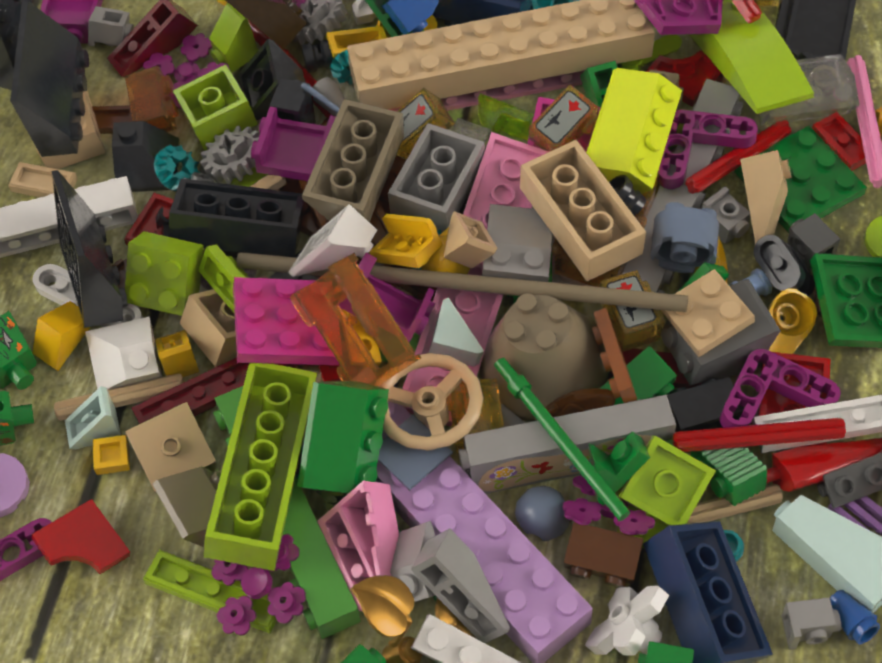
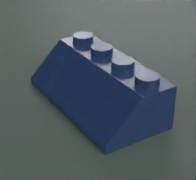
(465, 11)
(706, 594)

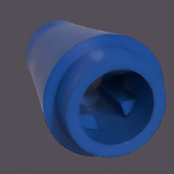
(855, 619)

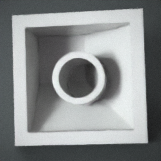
(337, 239)
(124, 353)

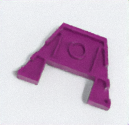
(683, 16)

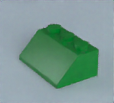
(342, 435)

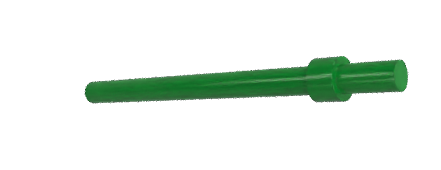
(521, 389)

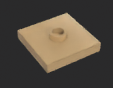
(170, 444)

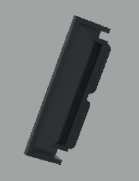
(815, 26)

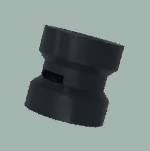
(317, 56)
(632, 198)

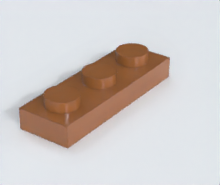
(613, 357)

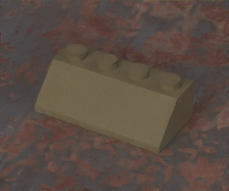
(355, 160)

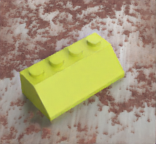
(634, 126)

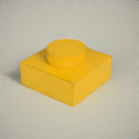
(111, 454)

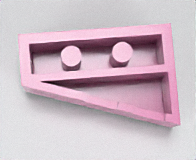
(362, 532)

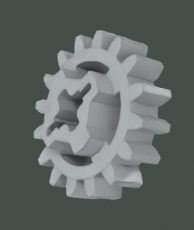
(321, 17)
(230, 155)

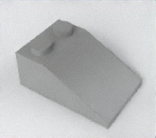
(521, 244)

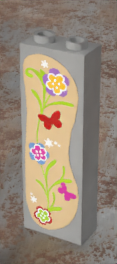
(529, 455)

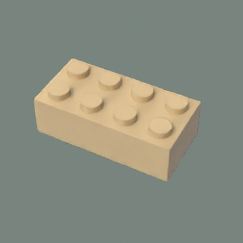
(582, 210)

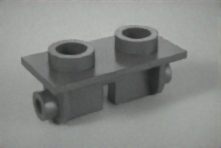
(852, 481)

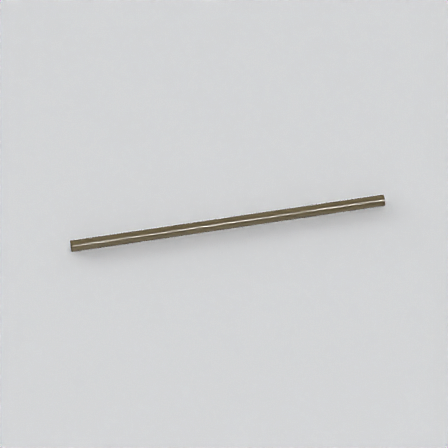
(489, 284)

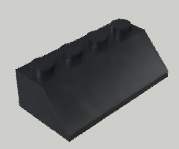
(237, 217)

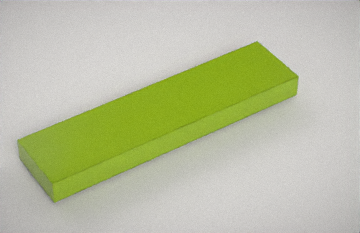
(198, 586)

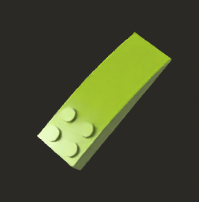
(755, 61)

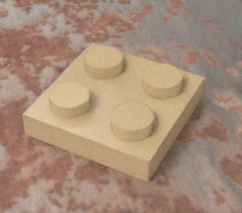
(711, 314)

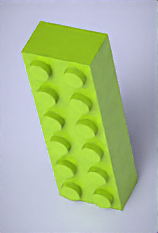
(260, 466)

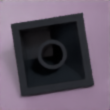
(263, 74)
(134, 153)

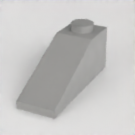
(460, 584)

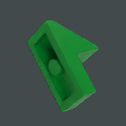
(621, 464)

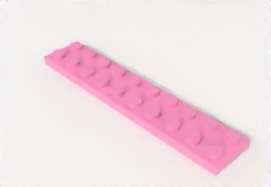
(496, 184)

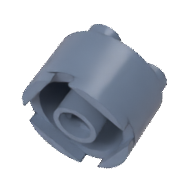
(684, 237)

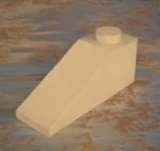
(765, 190)

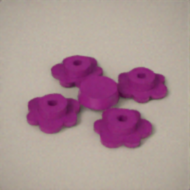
(194, 48)
(585, 512)
(257, 584)

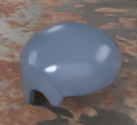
(542, 512)

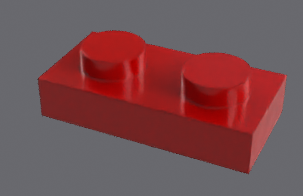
(841, 139)

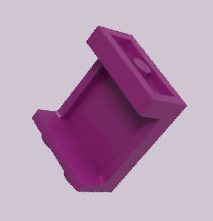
(72, 15)
(288, 146)
(406, 310)

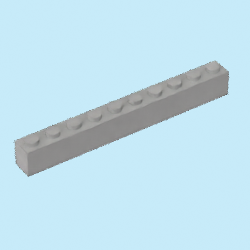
(714, 98)

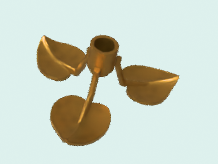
(386, 607)

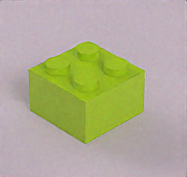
(214, 105)
(162, 272)

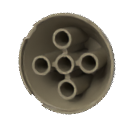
(547, 346)

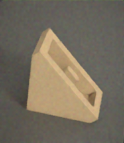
(468, 241)

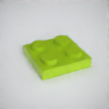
(667, 483)

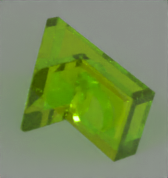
(503, 117)

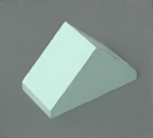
(454, 336)
(92, 420)

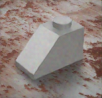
(407, 550)

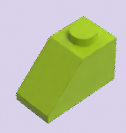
(232, 39)

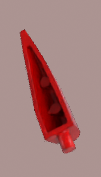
(808, 463)

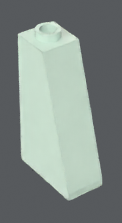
(834, 547)

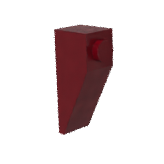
(157, 32)

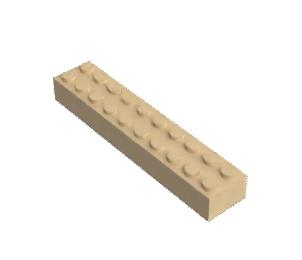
(499, 51)

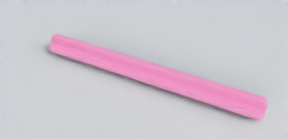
(867, 121)

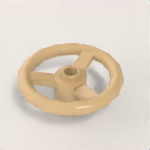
(431, 406)

